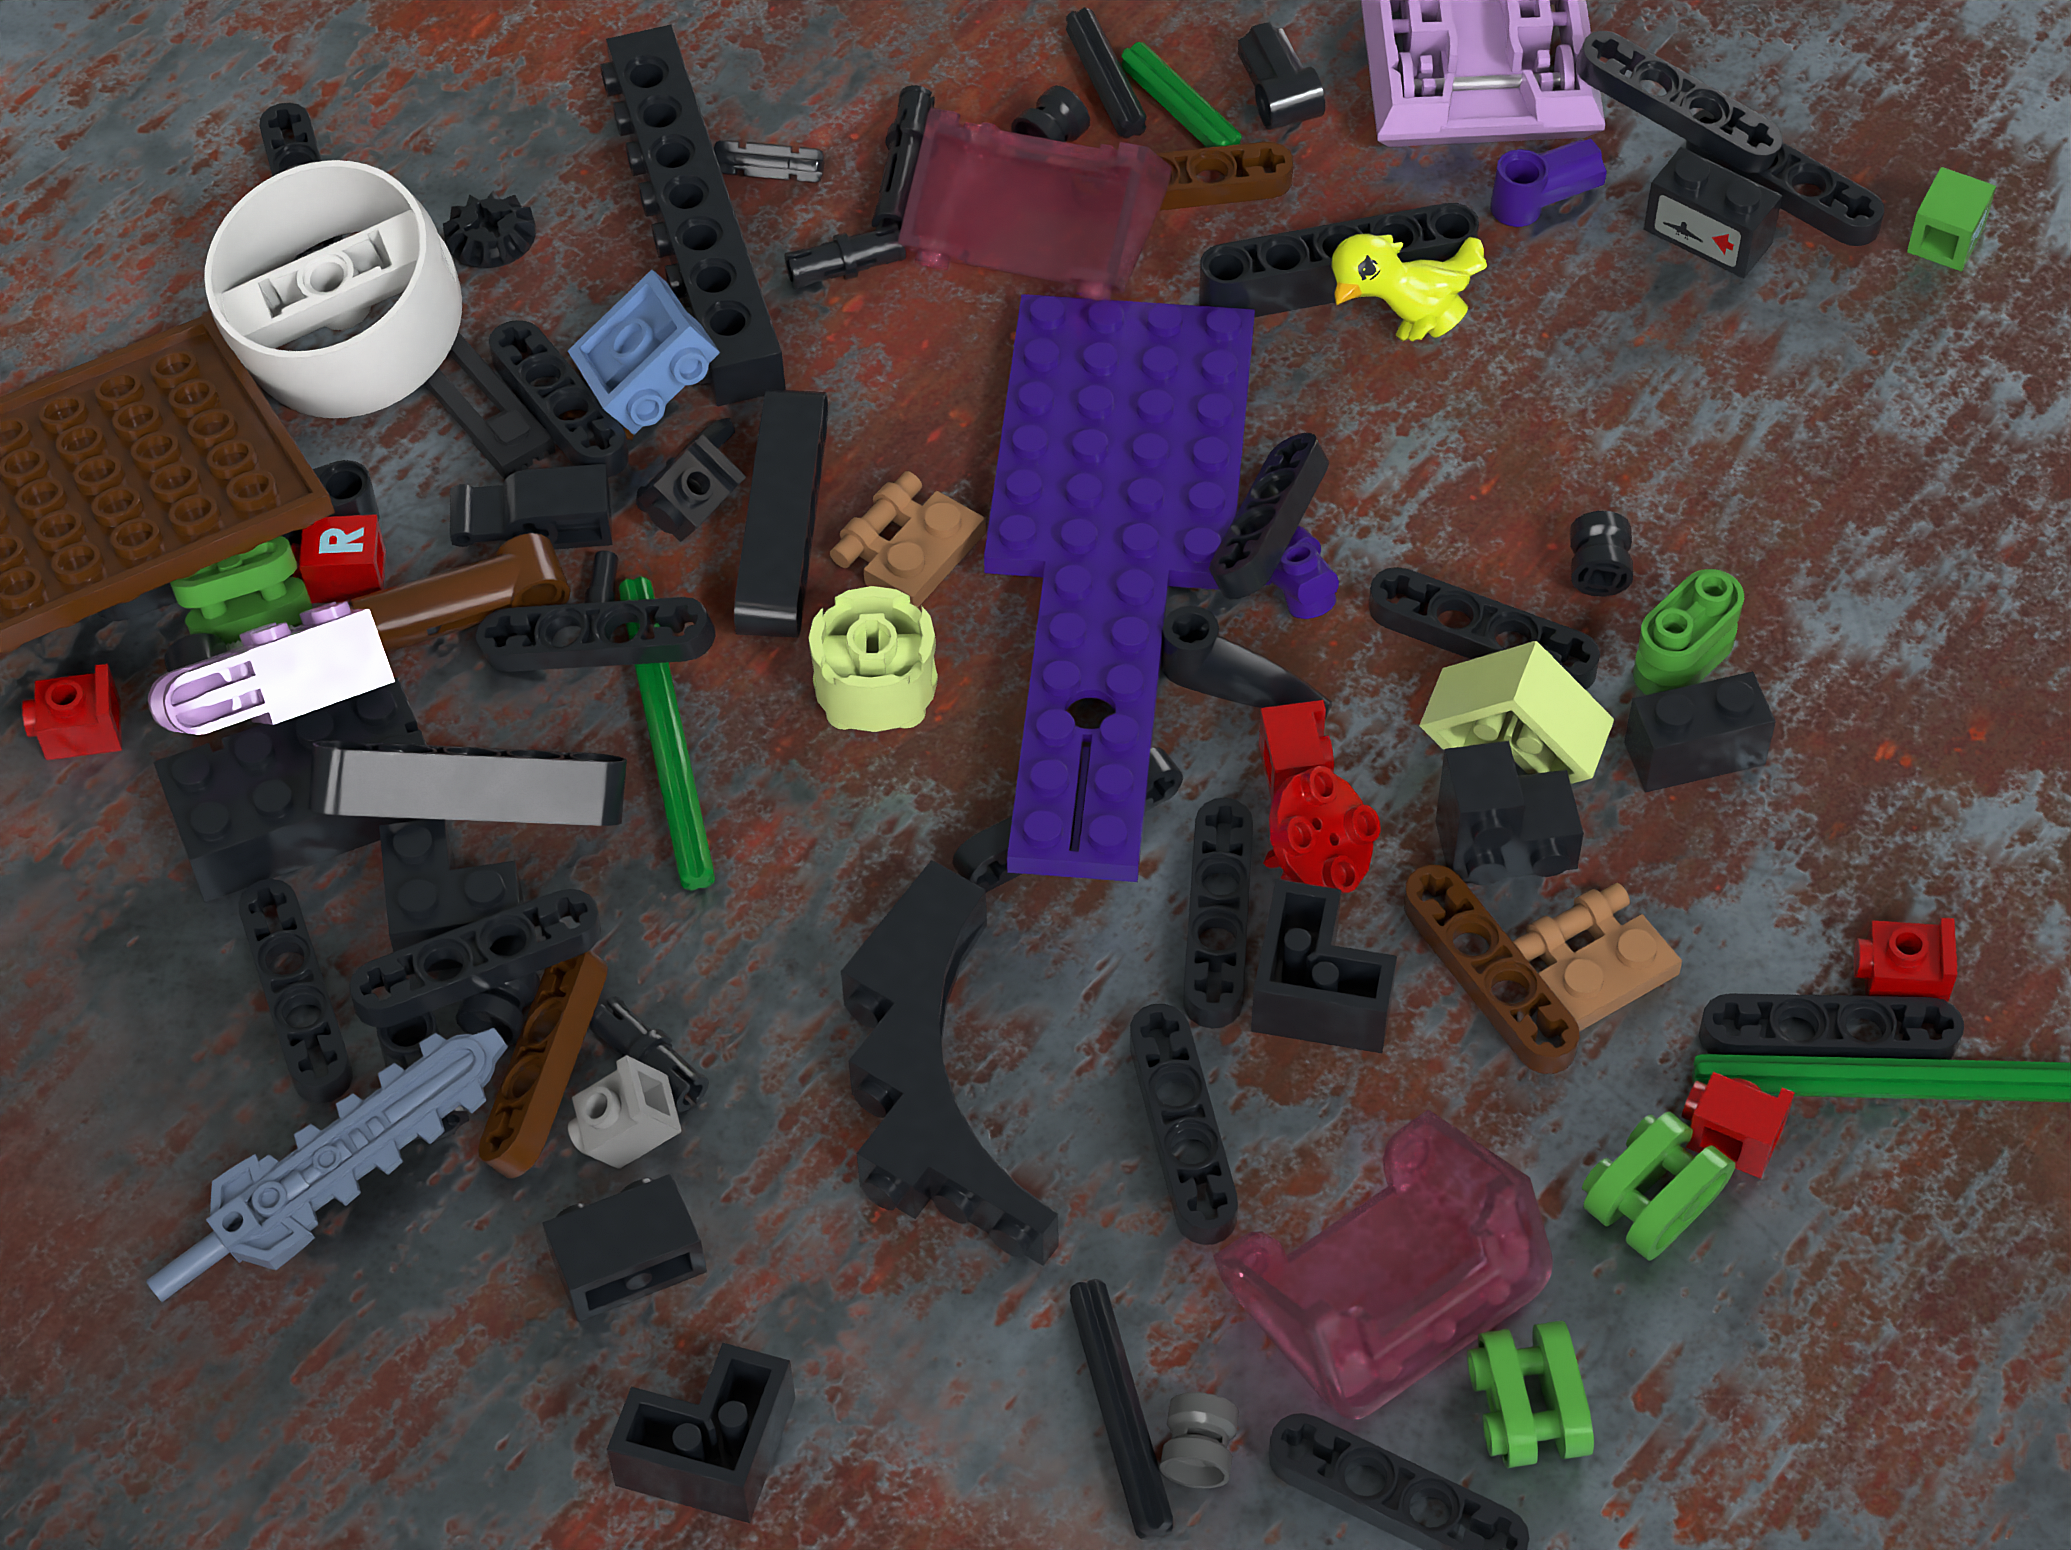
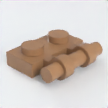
(924, 548)
(1607, 972)

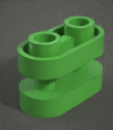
(244, 592)
(1688, 632)
(1653, 1150)
(1511, 1425)

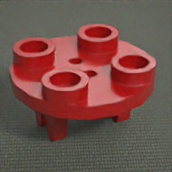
(1321, 831)

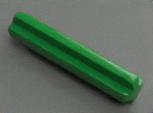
(1178, 97)

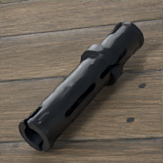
(904, 144)

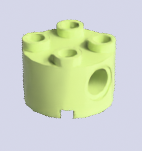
(873, 660)

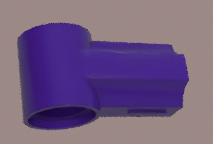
(1533, 180)

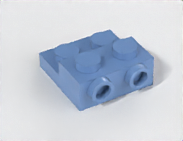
(643, 353)

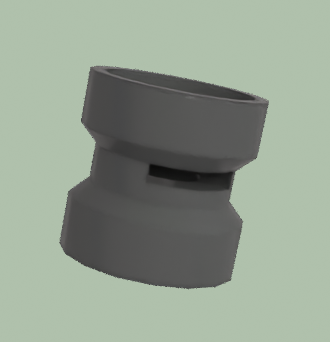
(1199, 1440)

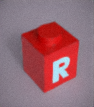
(341, 558)

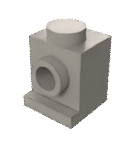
(624, 1114)

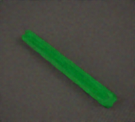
(671, 758)
(1894, 1077)

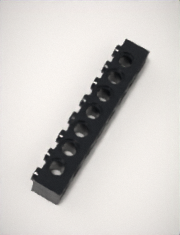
(692, 211)

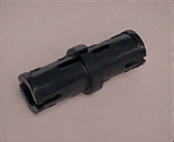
(844, 256)
(633, 1038)

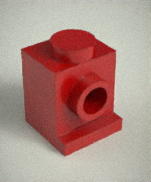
(75, 715)
(1293, 741)
(1908, 959)
(1737, 1120)

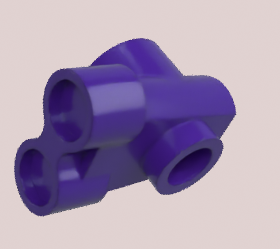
(1305, 577)

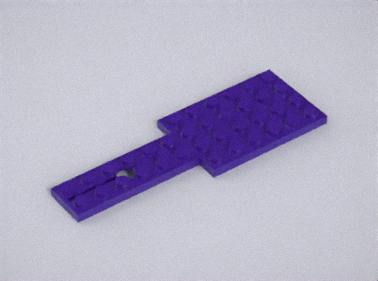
(1111, 491)

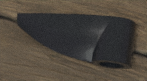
(1218, 667)

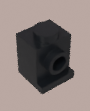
(690, 488)

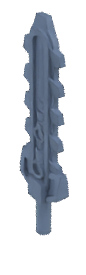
(269, 1206)

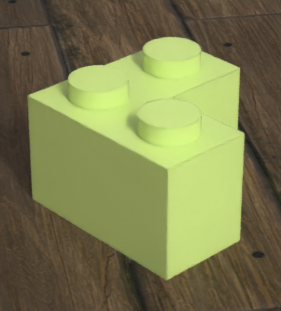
(1522, 700)

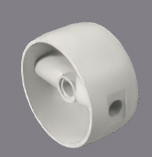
(268, 301)

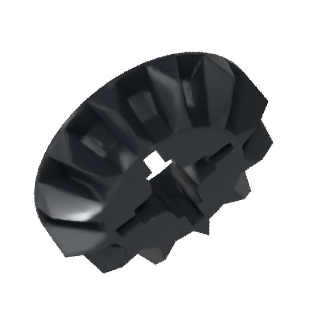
(479, 247)

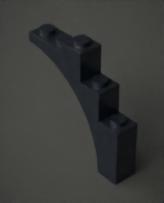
(924, 1143)

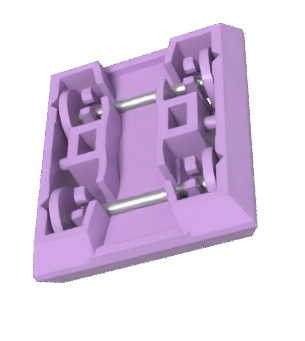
(1478, 71)

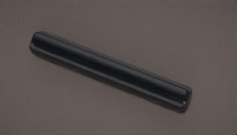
(1121, 1410)

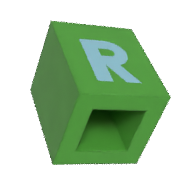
(1951, 219)

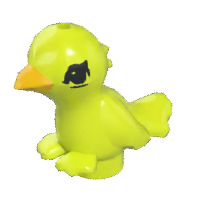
(1415, 290)

